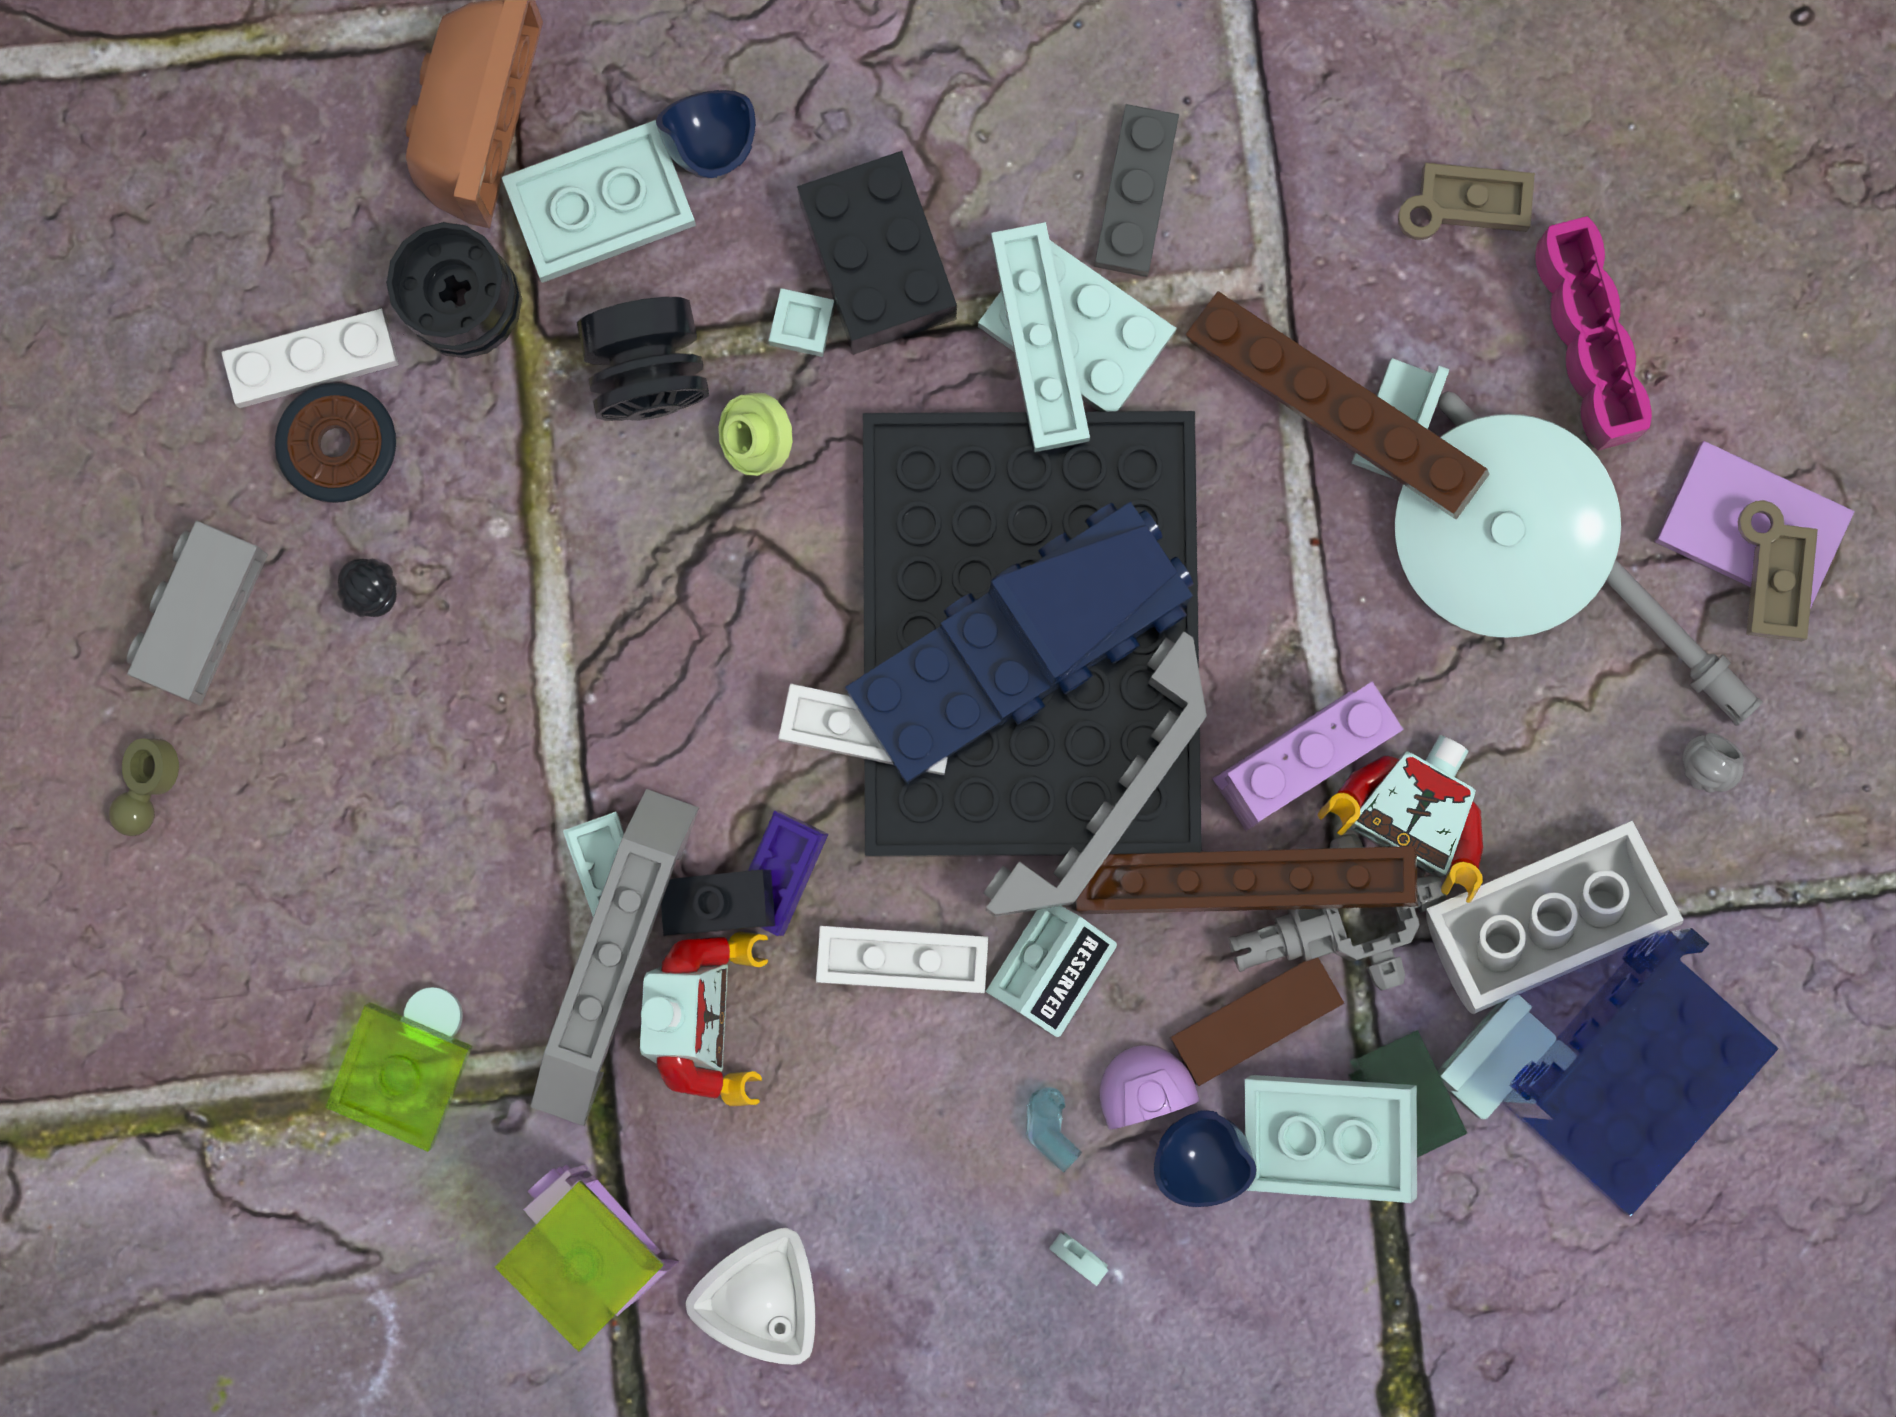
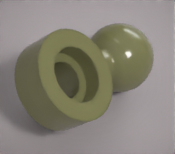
(148, 770)

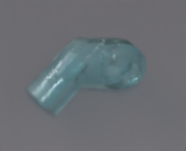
(1044, 1127)

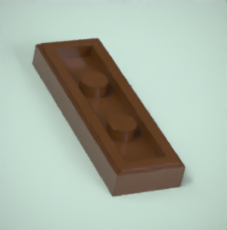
(1256, 1020)

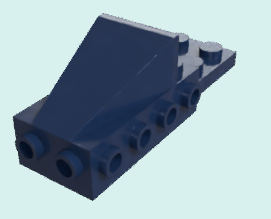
(1024, 639)

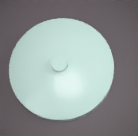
(1528, 540)

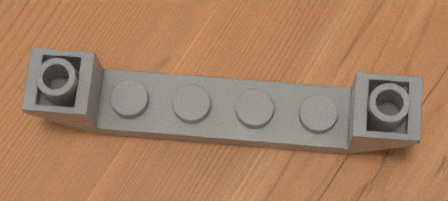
(1179, 680)
(611, 956)

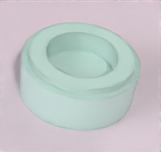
(436, 1010)

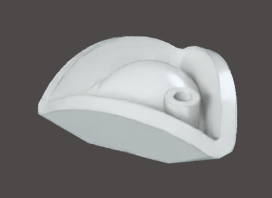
(760, 1300)

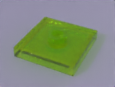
(398, 1076)
(579, 1266)

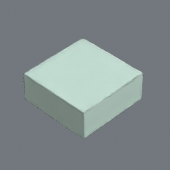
(801, 322)

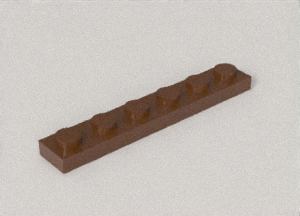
(1338, 405)
(1253, 880)

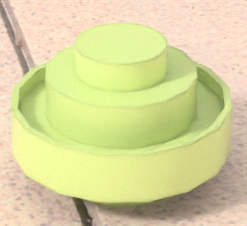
(755, 434)

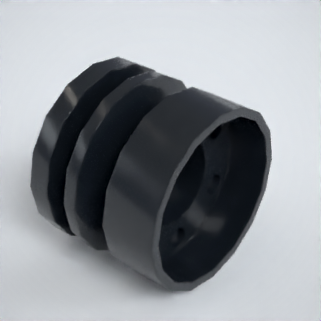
(425, 282)
(640, 347)

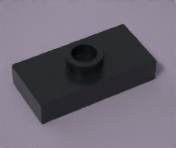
(718, 903)

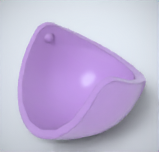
(1144, 1085)

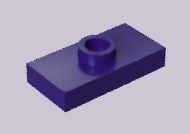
(790, 852)

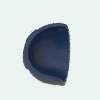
(708, 131)
(1203, 1161)

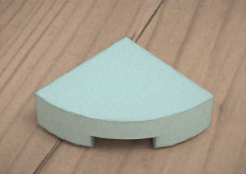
(1079, 1258)

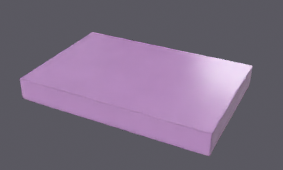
(1715, 492)

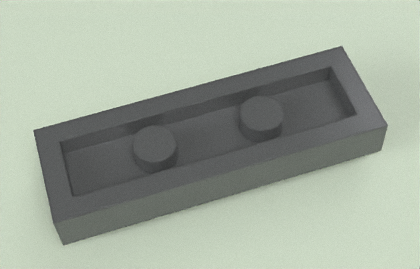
(1136, 190)

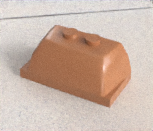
(471, 105)

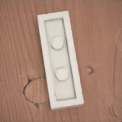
(309, 358)
(832, 724)
(902, 959)

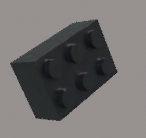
(877, 252)

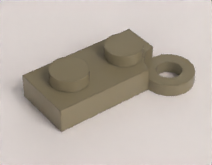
(1470, 199)
(1779, 574)

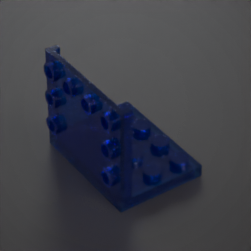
(1640, 1071)

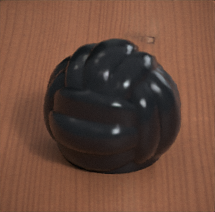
(367, 587)

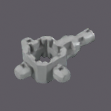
(1321, 932)

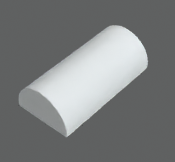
(1551, 918)

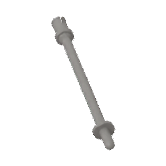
(1707, 670)

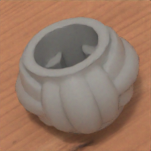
(1713, 763)

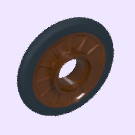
(340, 477)

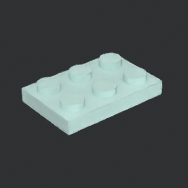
(598, 201)
(1108, 331)
(1332, 1137)

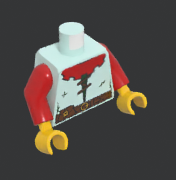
(1418, 806)
(686, 1016)

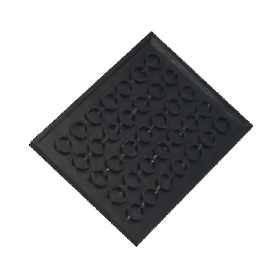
(942, 517)

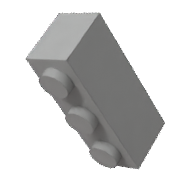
(195, 612)

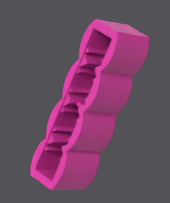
(1599, 347)

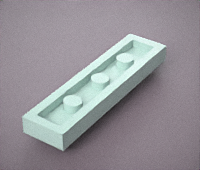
(1040, 337)

